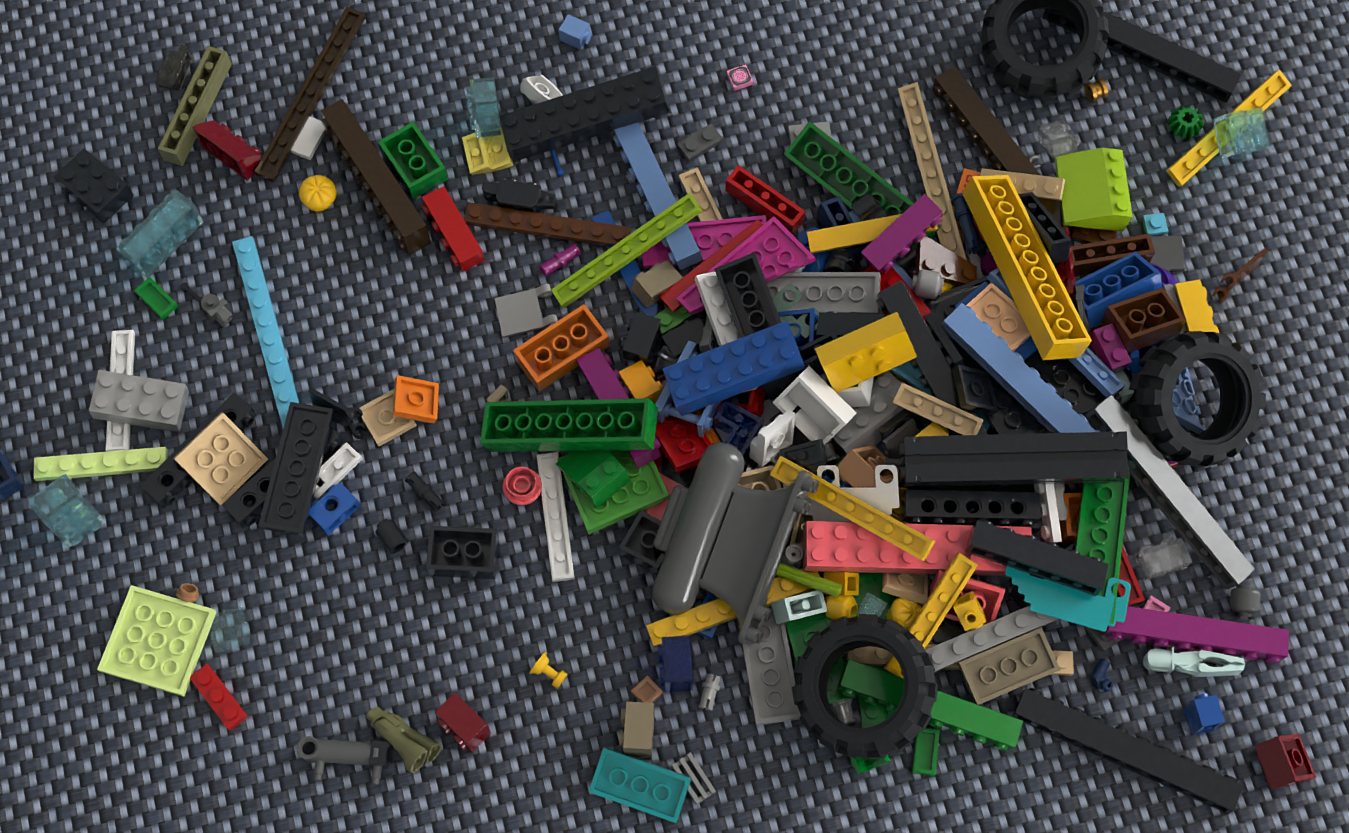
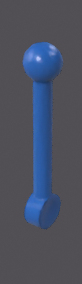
(560, 172)

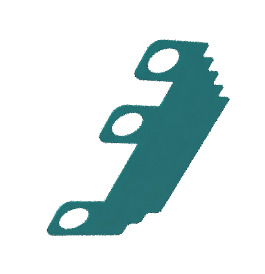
(1071, 604)

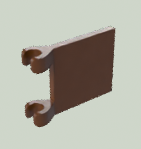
(1238, 276)

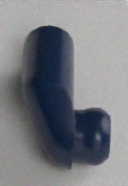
(1099, 677)

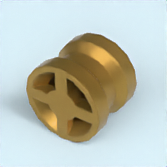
(1096, 90)

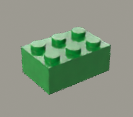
(413, 160)

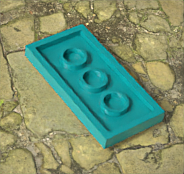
(640, 784)

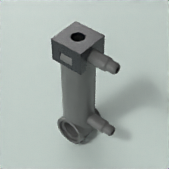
(346, 752)

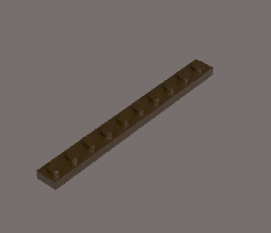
(310, 94)

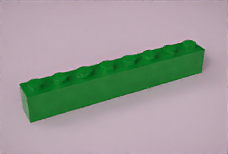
(948, 711)

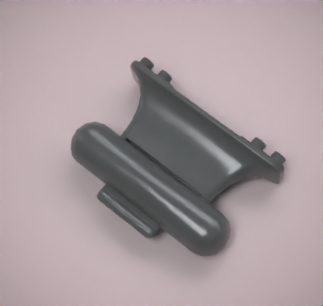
(726, 539)

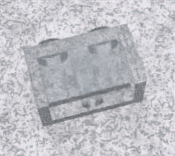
(1163, 558)

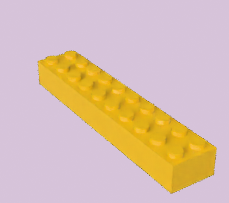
(1026, 268)

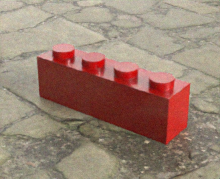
(764, 199)
(453, 229)

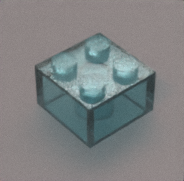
(483, 107)
(1241, 133)

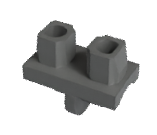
(216, 309)

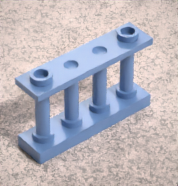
(665, 401)

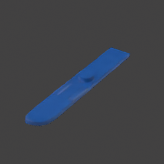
(629, 271)

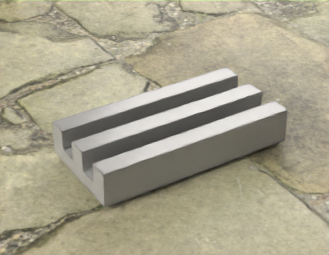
(682, 761)

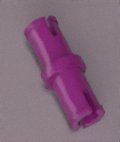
(559, 260)

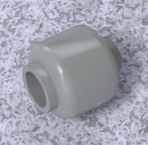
(927, 284)

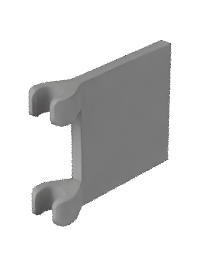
(522, 313)

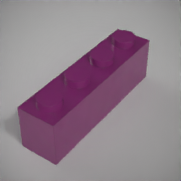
(902, 233)

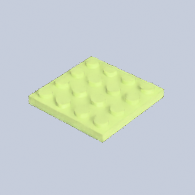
(157, 640)

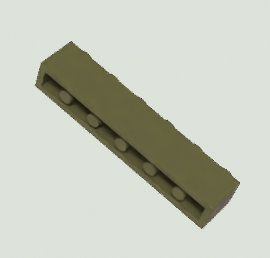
(194, 105)

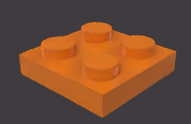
(415, 399)

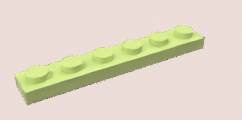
(99, 463)

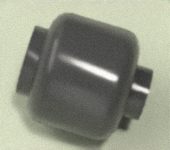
(1245, 600)

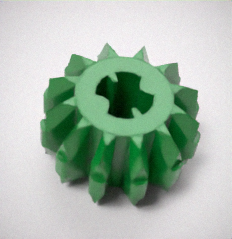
(1185, 122)

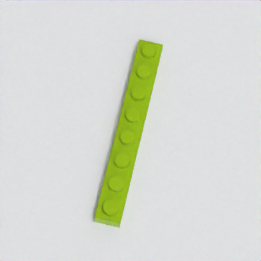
(626, 250)

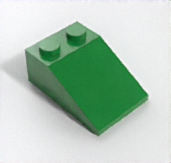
(594, 474)

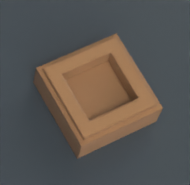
(646, 691)

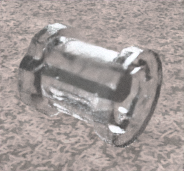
(844, 711)

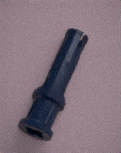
(964, 217)

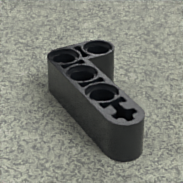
(869, 208)

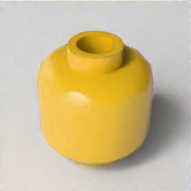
(841, 606)

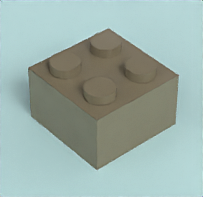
(638, 729)

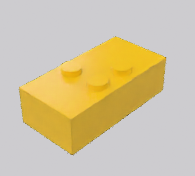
(866, 352)

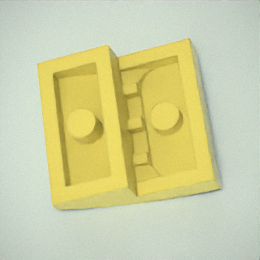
(486, 153)

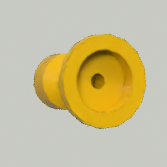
(542, 666)

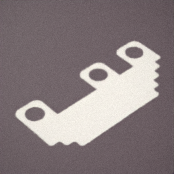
(882, 497)

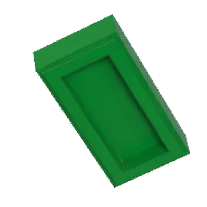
(156, 298)
(926, 752)

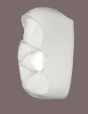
(539, 89)

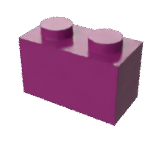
(1110, 348)

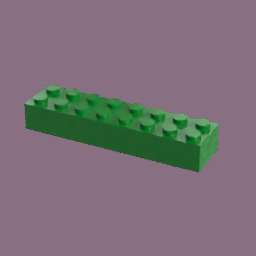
(843, 172)
(569, 425)

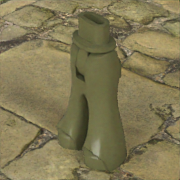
(409, 743)

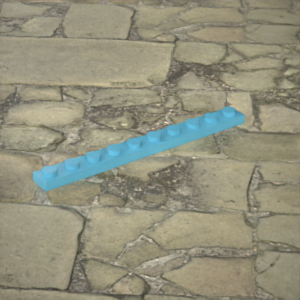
(266, 325)

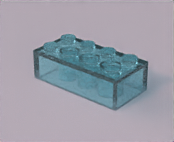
(159, 234)
(66, 511)

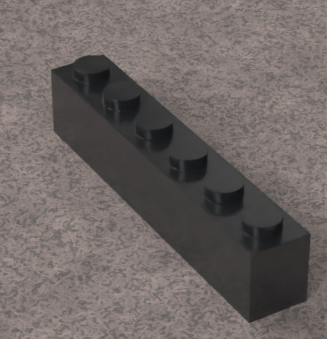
(1037, 557)

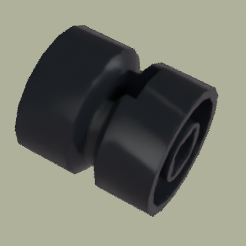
(840, 261)

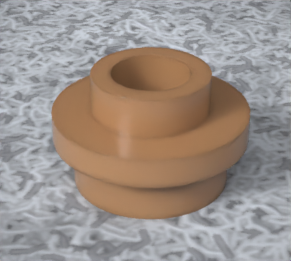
(187, 592)

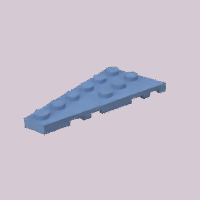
(1183, 403)

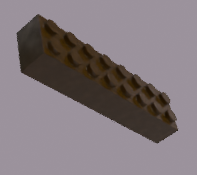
(375, 177)

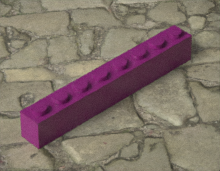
(1202, 634)

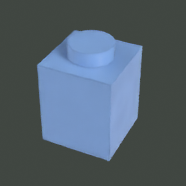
(575, 32)

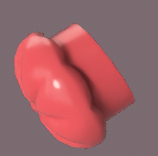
(522, 486)

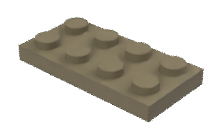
(1008, 666)

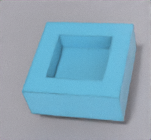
(1155, 224)

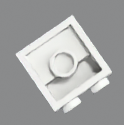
(773, 438)

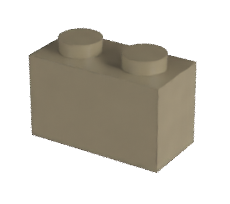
(654, 282)

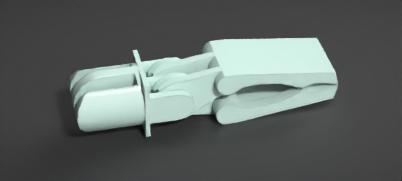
(1191, 662)

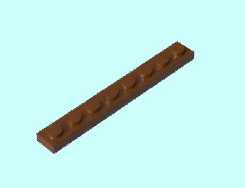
(545, 225)

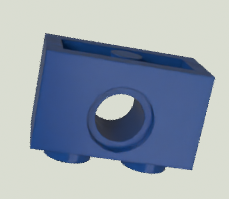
(330, 520)

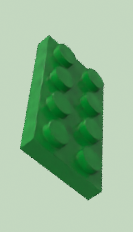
(799, 632)

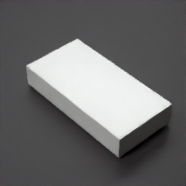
(309, 139)

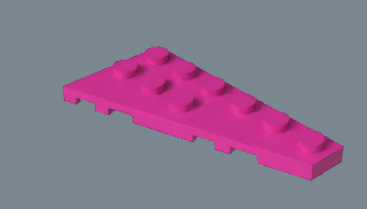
(776, 251)

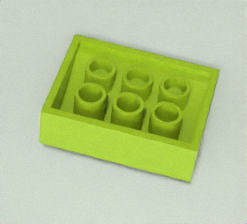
(1094, 189)

